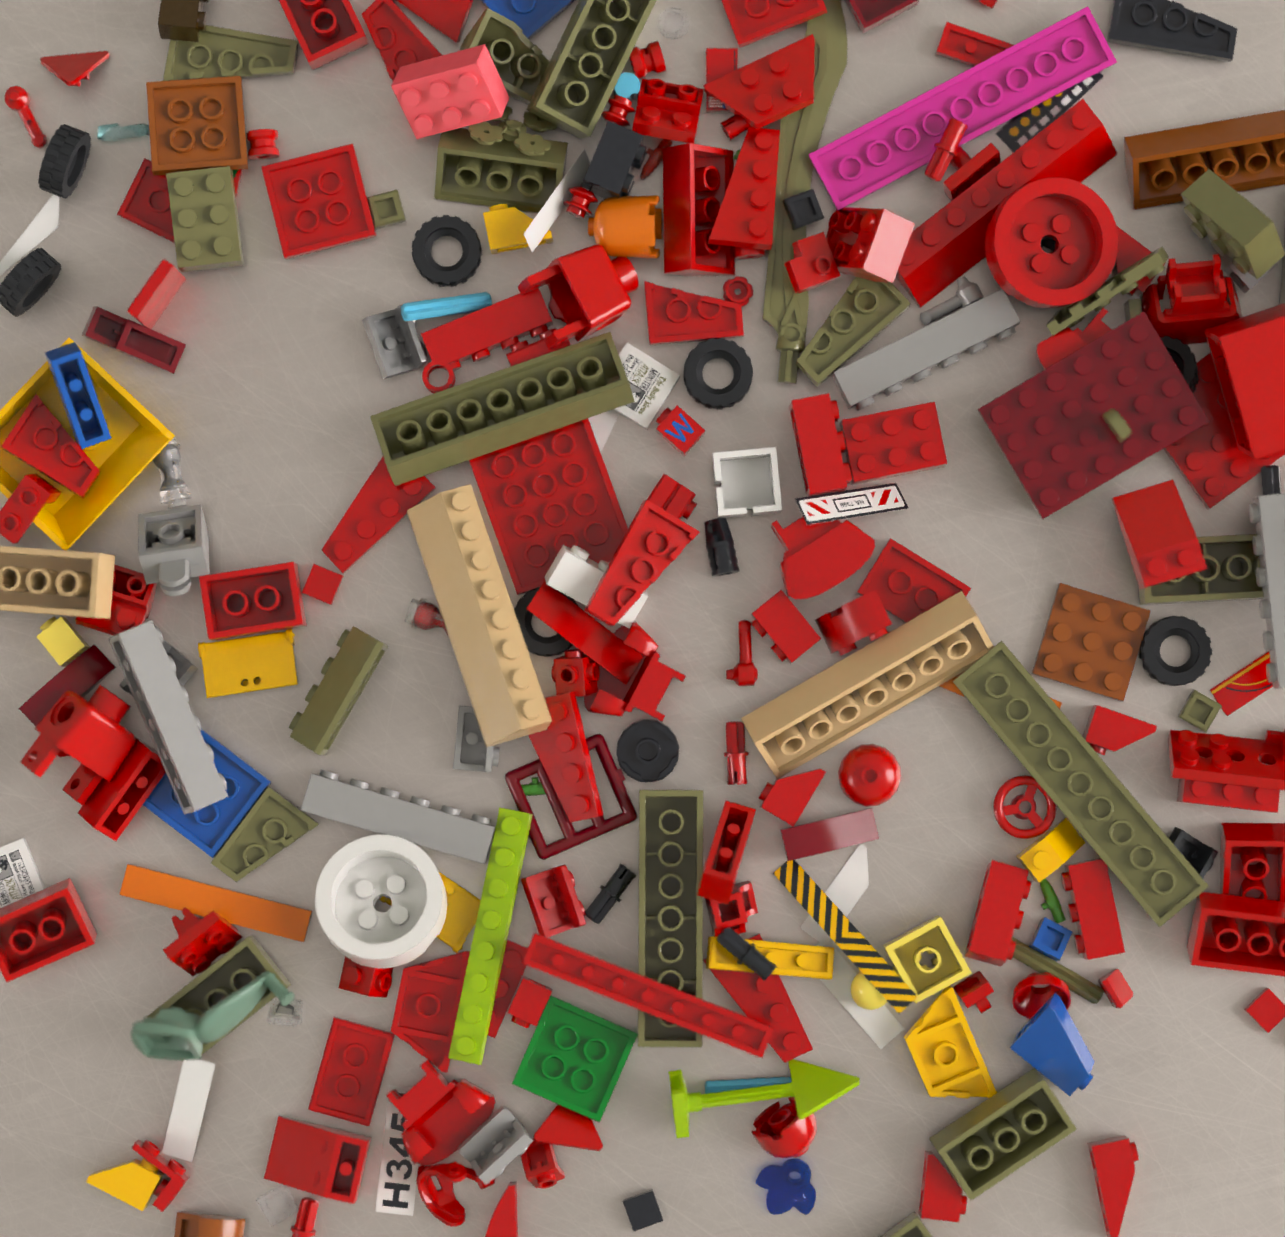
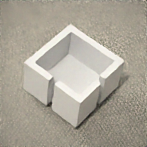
(747, 482)

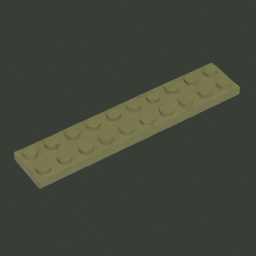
(1080, 784)

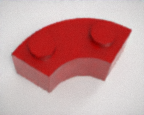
(853, 622)

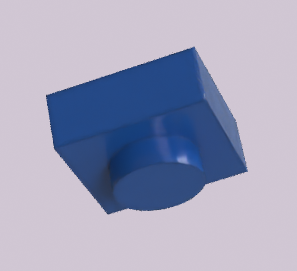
(1050, 939)

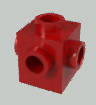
(575, 673)

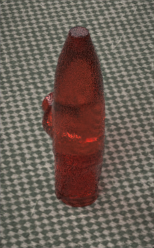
(655, 158)

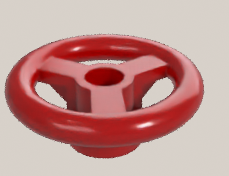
(1001, 811)

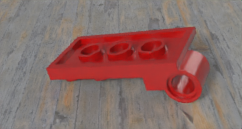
(1220, 750)

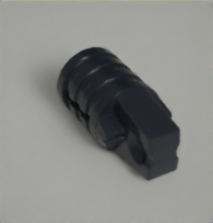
(720, 548)

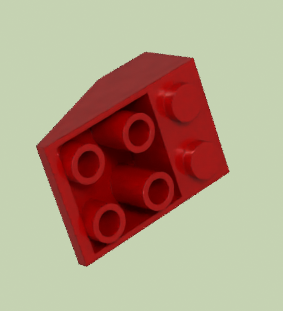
(868, 242)
(317, 1159)

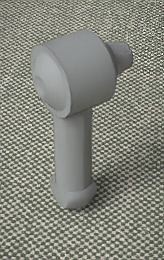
(966, 294)

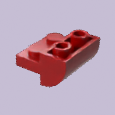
(668, 110)
(129, 606)

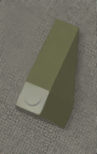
(513, 54)

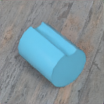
(627, 86)

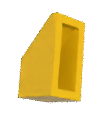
(507, 227)
(1050, 850)
(129, 1181)

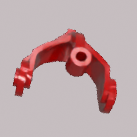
(443, 1201)

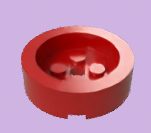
(1078, 224)

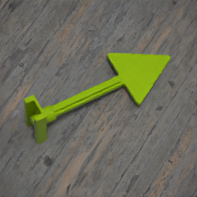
(809, 1085)

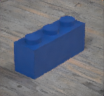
(78, 395)

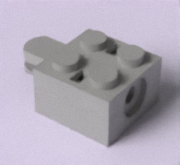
(173, 547)

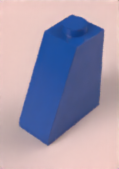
(1055, 1047)

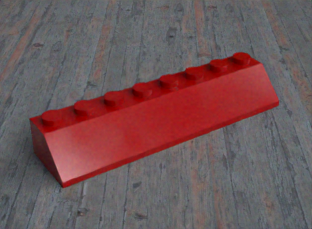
(955, 235)

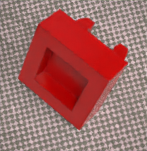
(974, 991)

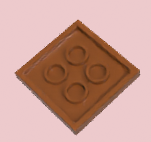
(196, 124)
(1091, 642)

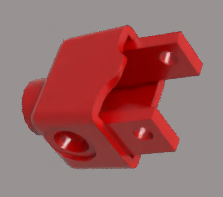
(585, 291)
(86, 732)

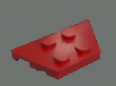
(769, 85)
(430, 1005)

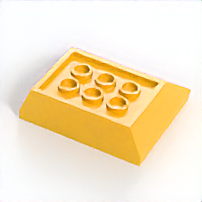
(133, 444)

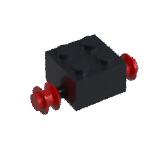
(613, 161)

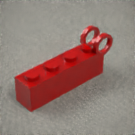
(483, 331)

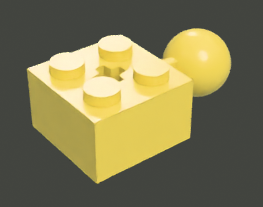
(905, 952)

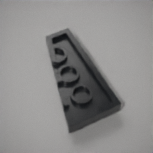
(1170, 28)

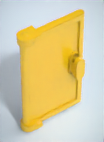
(260, 660)
(460, 916)

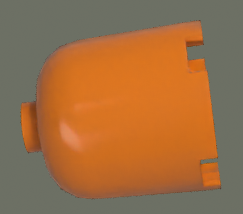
(628, 226)

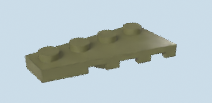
(230, 53)
(1120, 283)
(852, 324)

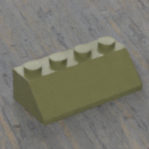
(496, 172)
(338, 690)

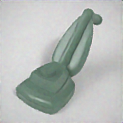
(181, 1034)

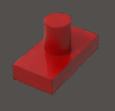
(970, 169)

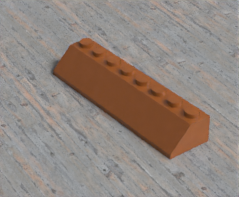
(1239, 150)

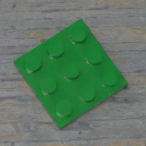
(574, 1059)

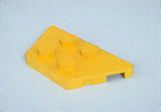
(948, 1052)

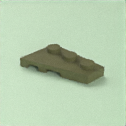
(263, 832)

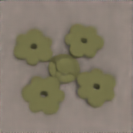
(514, 131)

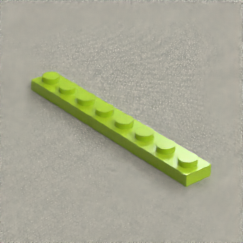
(490, 936)

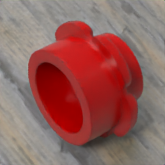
(738, 283)

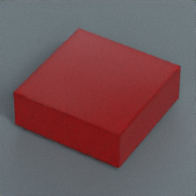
(322, 584)
(1266, 1010)

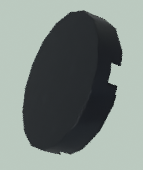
(647, 750)

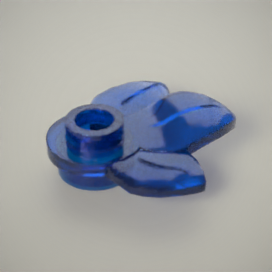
(785, 1191)

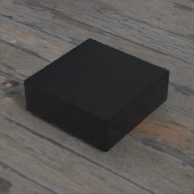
(803, 209)
(643, 1210)

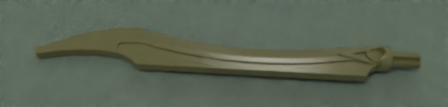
(798, 138)

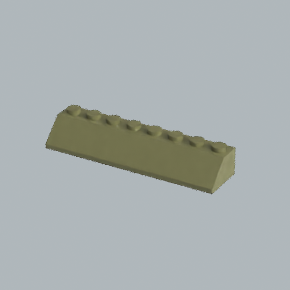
(502, 408)

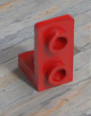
(25, 505)
(167, 1189)

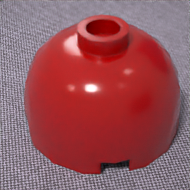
(869, 775)
(782, 1132)

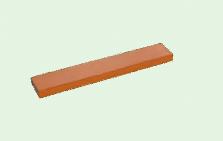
(203, 898)

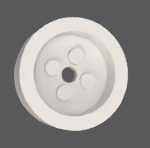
(358, 878)

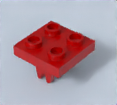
(200, 941)

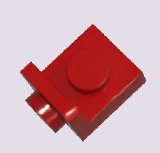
(541, 1165)

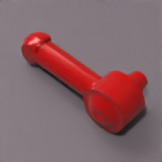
(19, 100)
(744, 672)

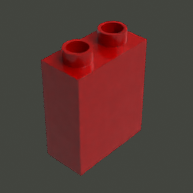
(1252, 378)

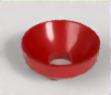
(1029, 999)

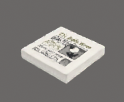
(649, 384)
(17, 873)

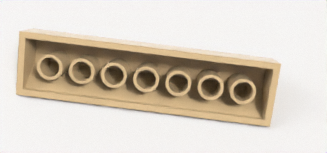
(479, 616)
(868, 685)

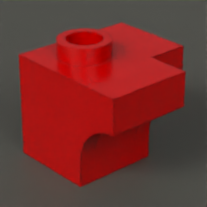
(812, 263)
(735, 913)

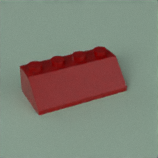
(692, 195)

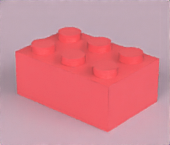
(450, 91)

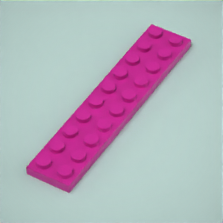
(978, 97)

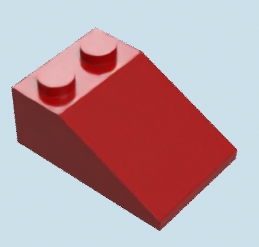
(1158, 534)
(1253, 860)

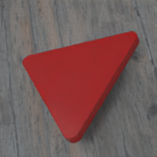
(74, 67)
(568, 1129)

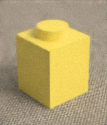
(62, 640)

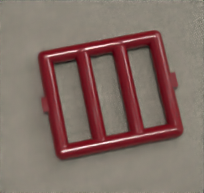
(571, 838)

